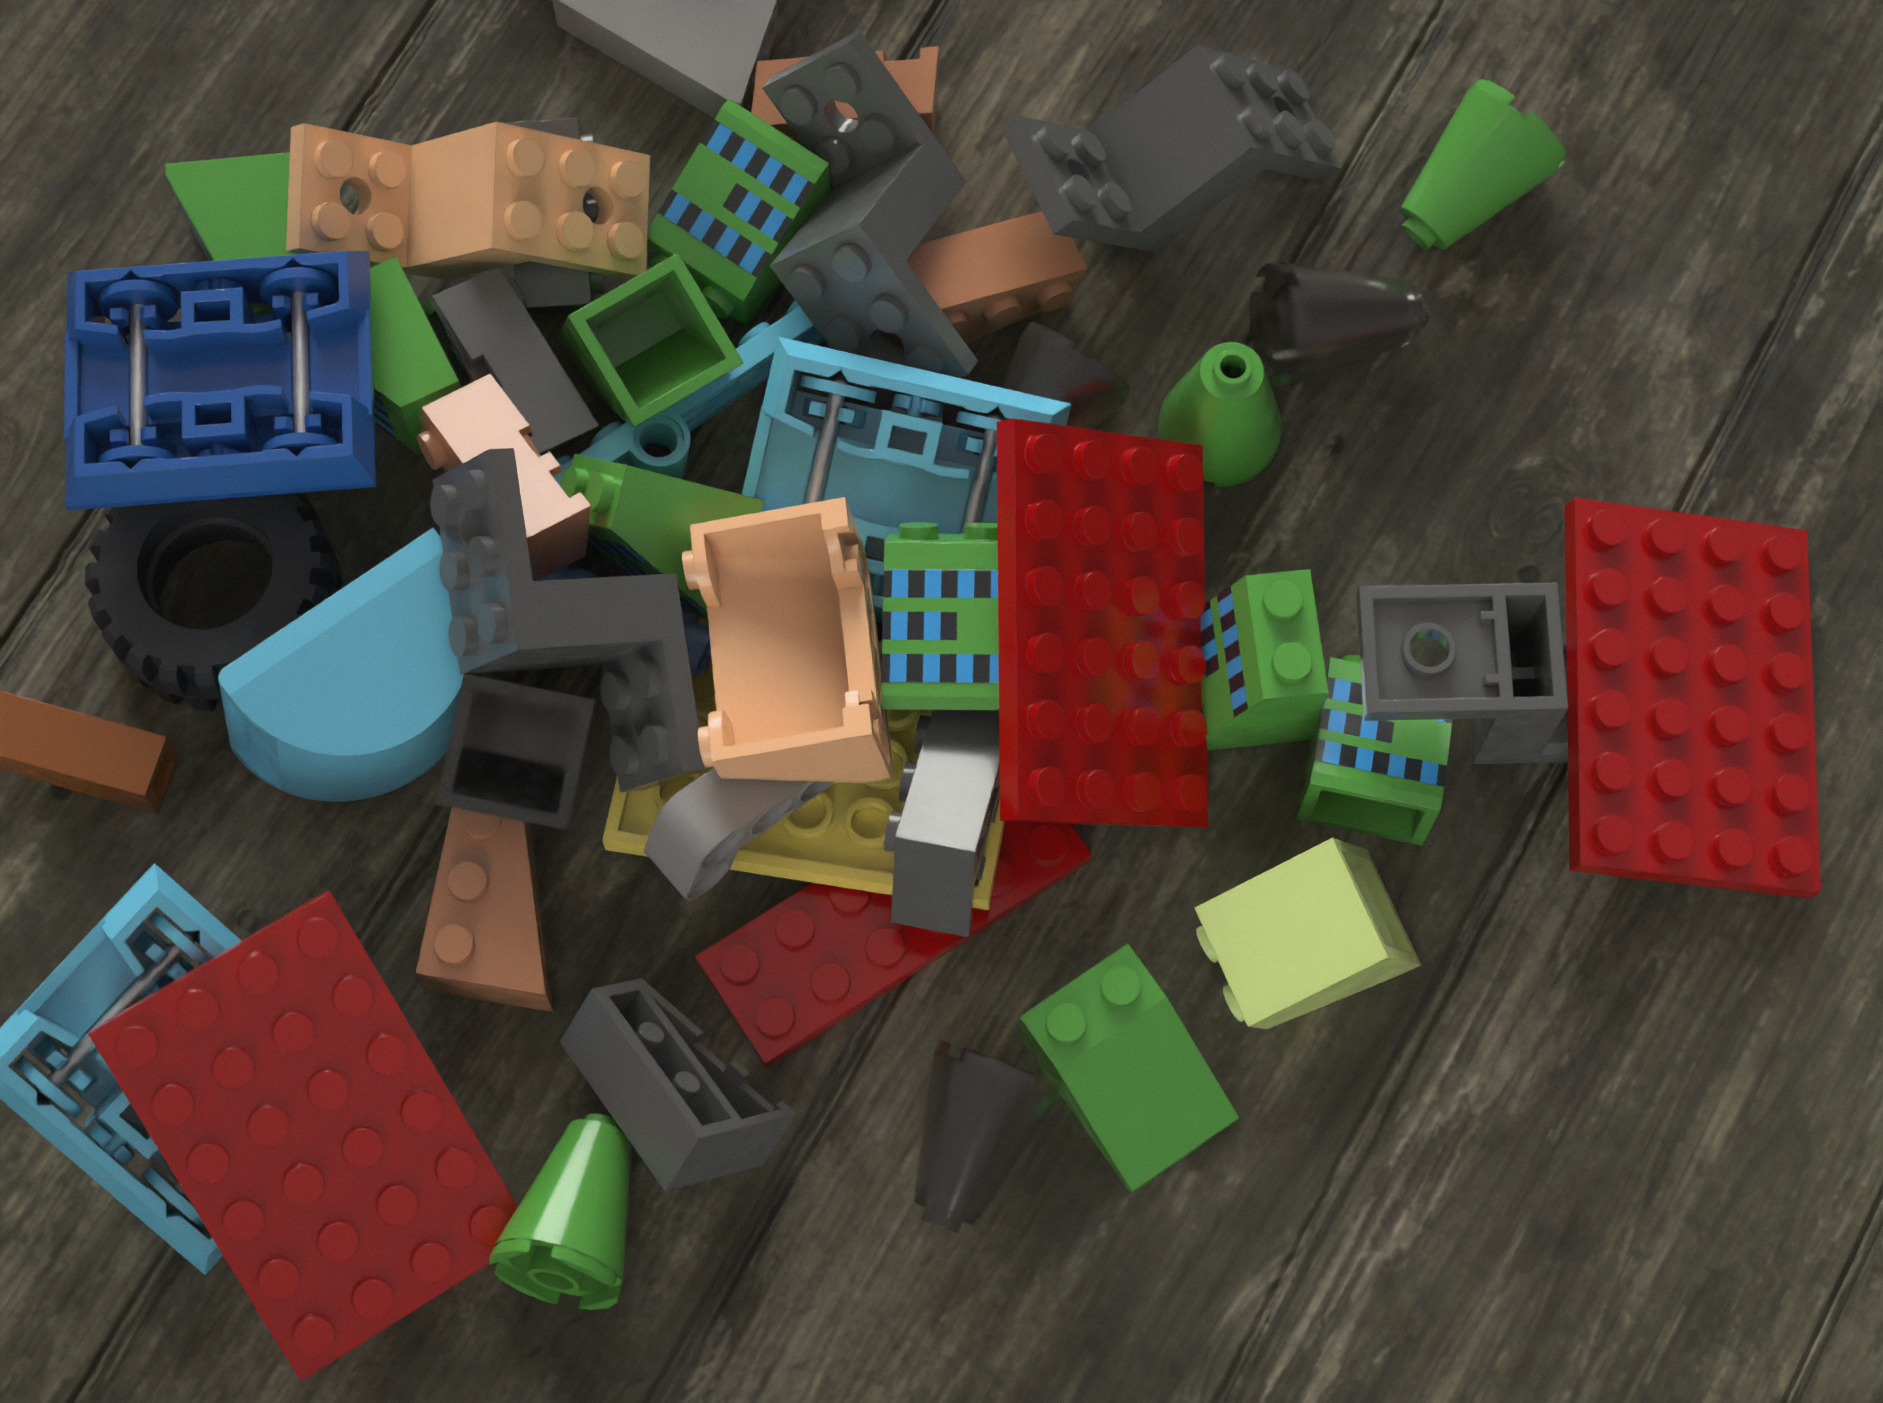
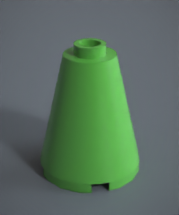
(1479, 167)
(1227, 410)
(572, 1220)

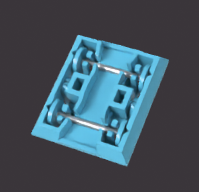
(884, 462)
(86, 989)

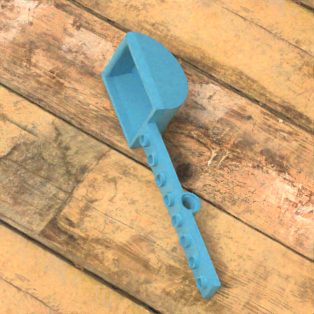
(368, 679)

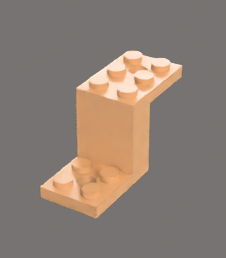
(470, 200)

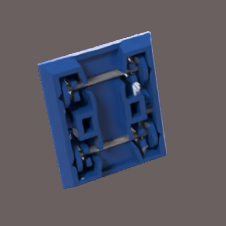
(223, 394)

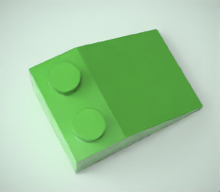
(1127, 1068)

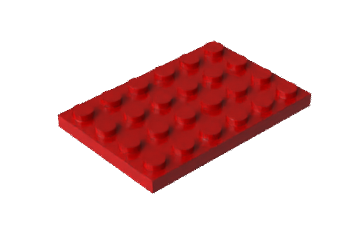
(1100, 627)
(1690, 700)
(310, 1133)

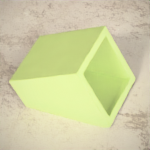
(1304, 935)

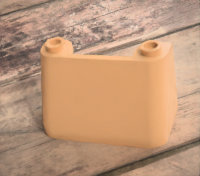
(791, 647)

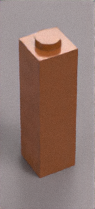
(85, 753)

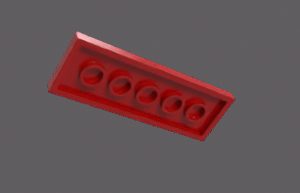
(838, 950)

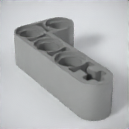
(712, 819)

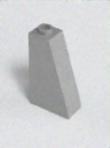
(685, 46)

